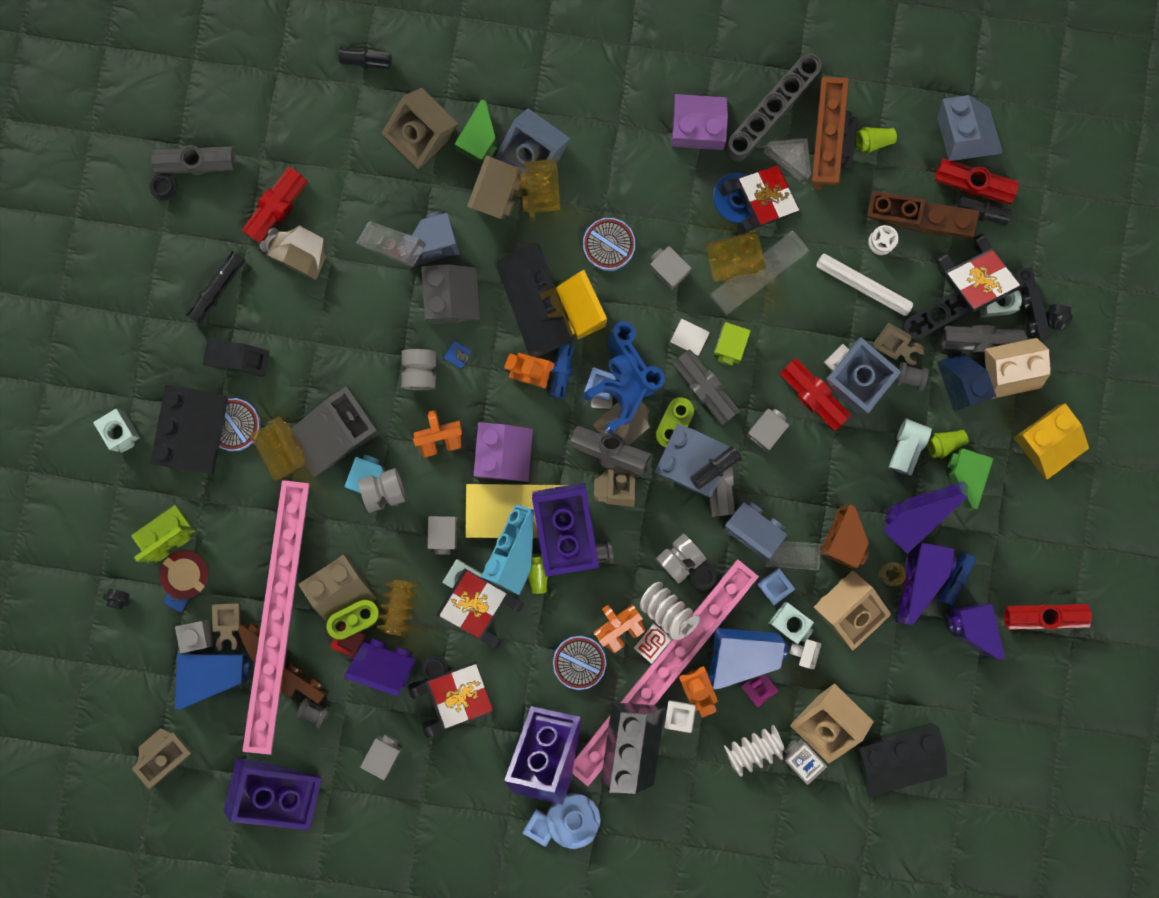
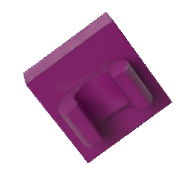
(759, 689)

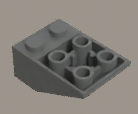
(333, 431)

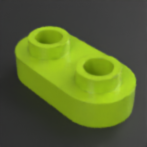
(671, 419)
(352, 618)

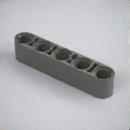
(777, 96)

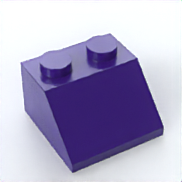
(977, 628)

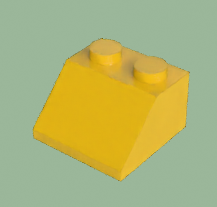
(581, 306)
(1053, 440)

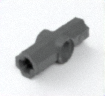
(177, 160)
(978, 338)
(705, 387)
(611, 450)

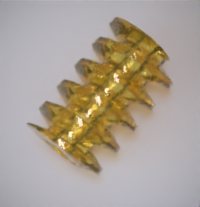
(397, 607)

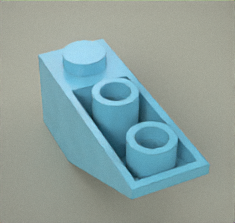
(513, 552)

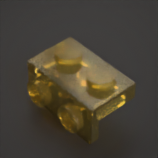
(541, 185)
(735, 256)
(278, 449)

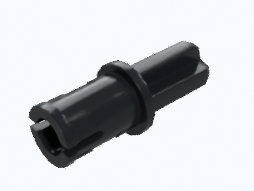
(365, 58)
(986, 211)
(715, 467)

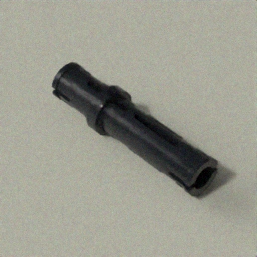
(211, 293)

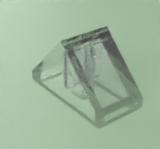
(792, 157)

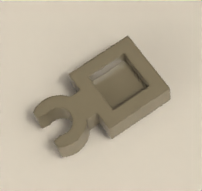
(896, 342)
(226, 619)

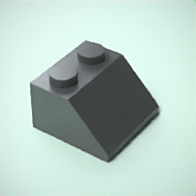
(450, 294)

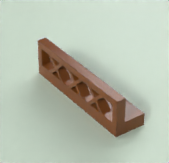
(830, 132)

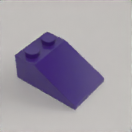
(919, 515)
(565, 529)
(926, 572)
(382, 667)
(544, 755)
(271, 795)

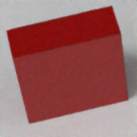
(348, 646)

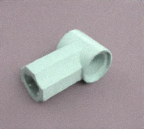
(911, 440)

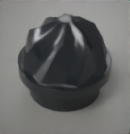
(1059, 316)

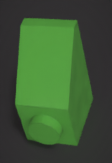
(478, 136)
(971, 469)

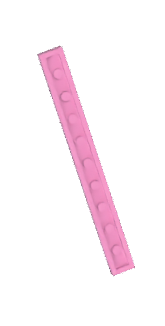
(276, 618)
(671, 661)

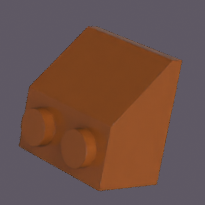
(846, 539)

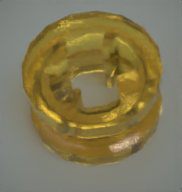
(896, 581)

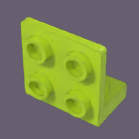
(162, 534)

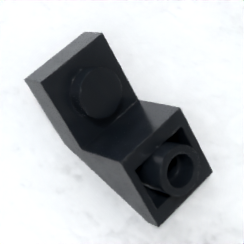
(236, 356)

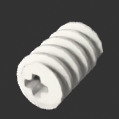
(668, 612)
(755, 751)

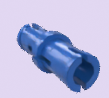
(561, 371)
(957, 579)

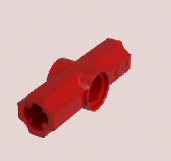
(993, 185)
(275, 205)
(814, 394)
(1062, 616)

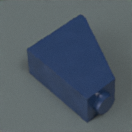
(965, 381)

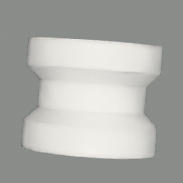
(884, 235)

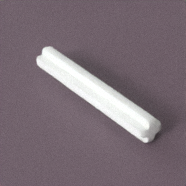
(864, 284)

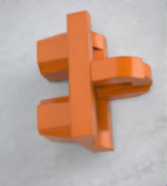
(529, 369)
(449, 432)
(627, 620)
(699, 691)

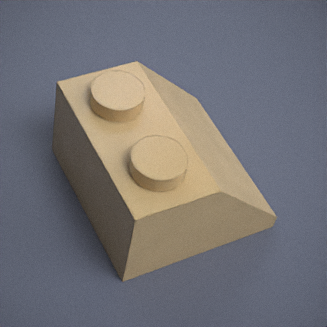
(1018, 366)
(852, 610)
(832, 724)

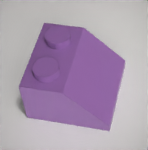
(699, 122)
(503, 452)

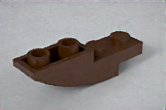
(922, 216)
(292, 677)

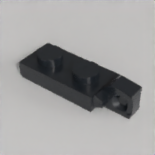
(1032, 303)

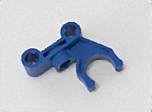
(631, 373)

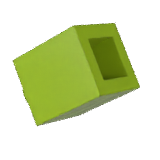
(731, 344)

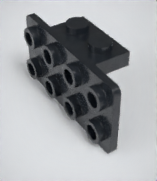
(534, 300)

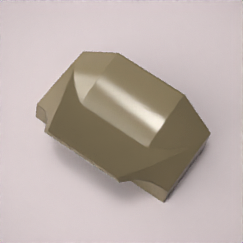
(299, 251)
(630, 431)
(615, 487)
(160, 757)

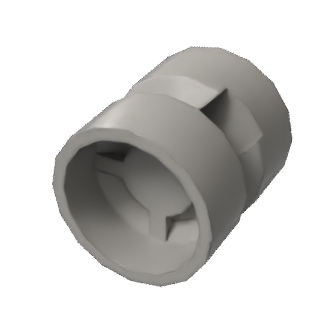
(418, 369)
(382, 490)
(681, 558)

